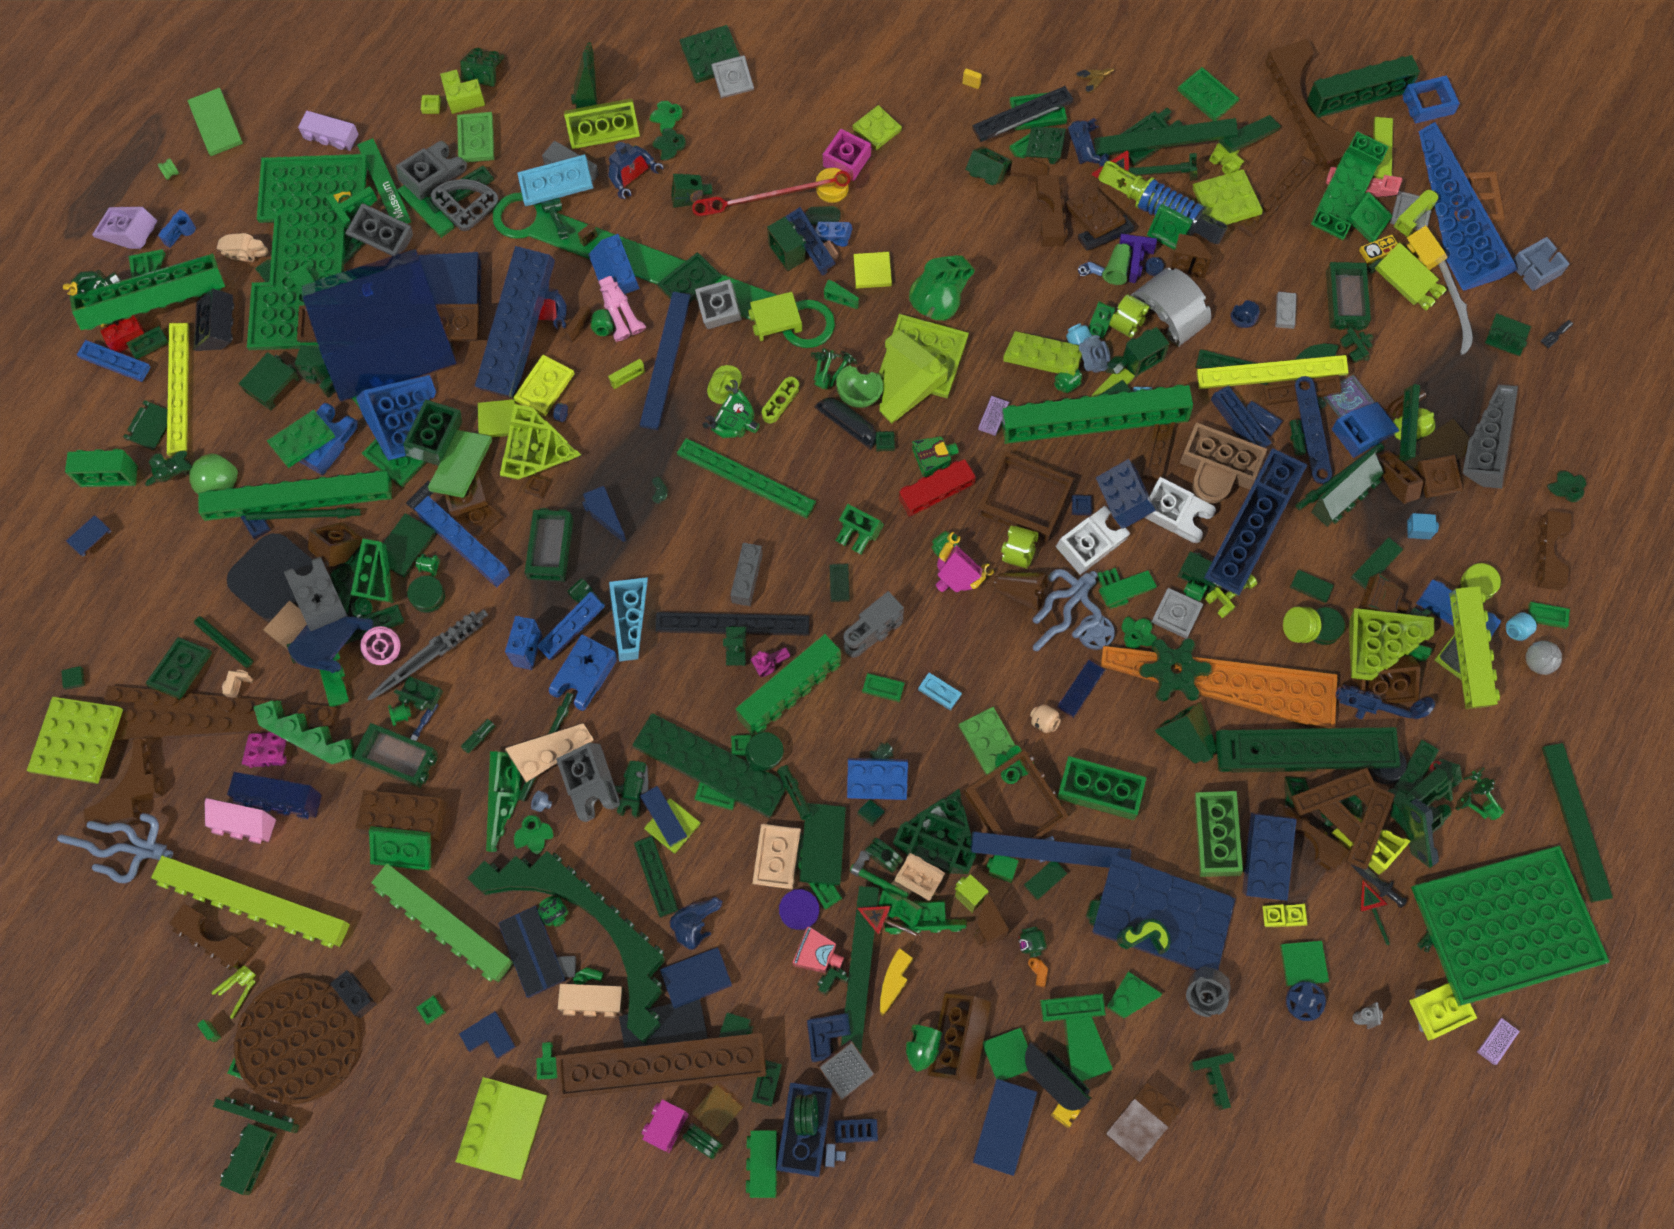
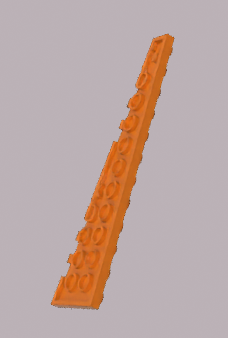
(1276, 691)

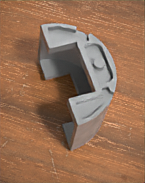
(1177, 303)

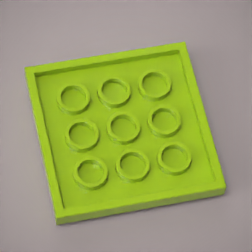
(940, 341)
(75, 740)

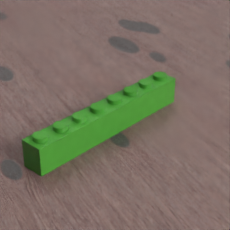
(443, 923)

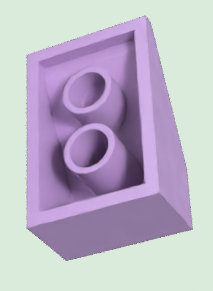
(126, 226)

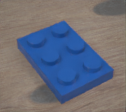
(877, 778)

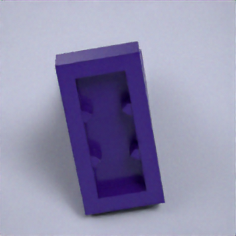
(1139, 246)

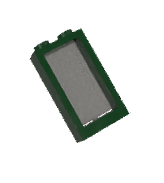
(1348, 295)
(549, 545)
(395, 755)

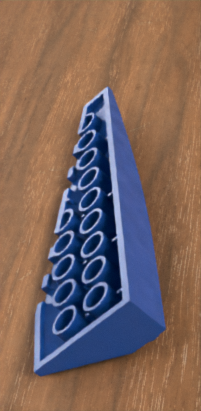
(1471, 243)

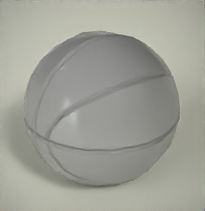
(1543, 657)

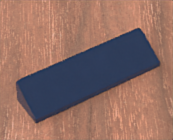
(1239, 417)

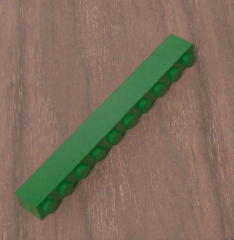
(295, 495)

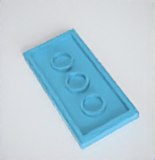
(555, 180)

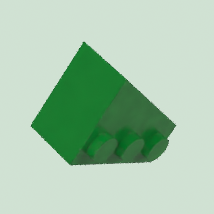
(373, 573)

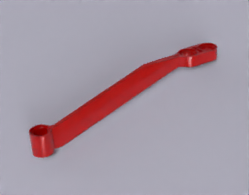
(709, 210)

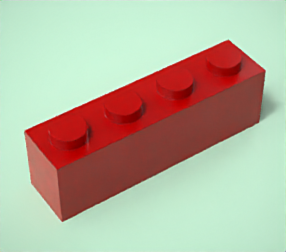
(936, 487)

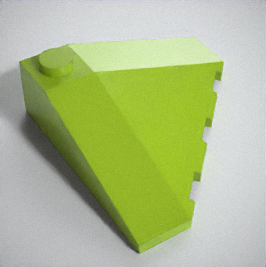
(908, 375)
(1381, 638)

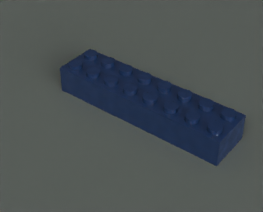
(515, 322)

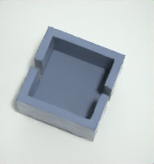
(1535, 264)

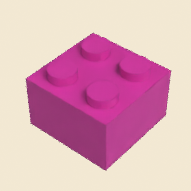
(847, 153)
(664, 1126)

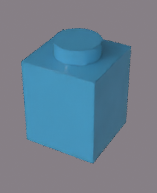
(1422, 526)

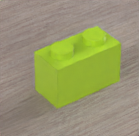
(970, 892)

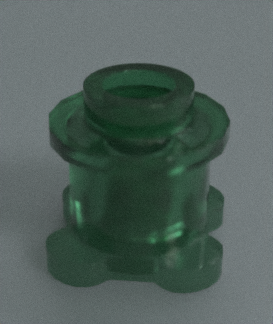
(884, 751)

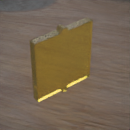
(717, 1110)

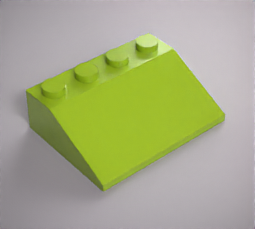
(501, 1128)

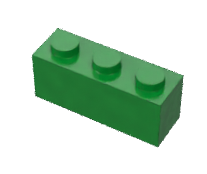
(762, 1164)

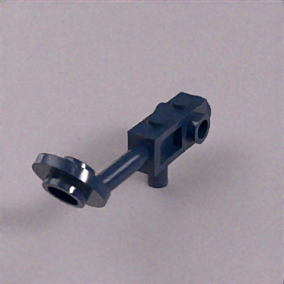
(1371, 702)

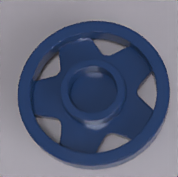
(1305, 1001)

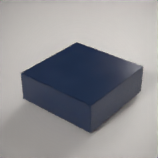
(1081, 505)

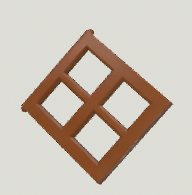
(1493, 195)

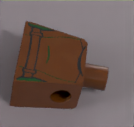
(1383, 596)

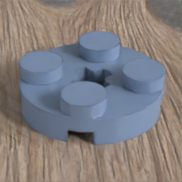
(1094, 354)

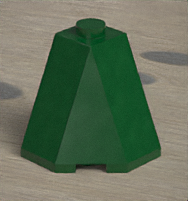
(1190, 734)

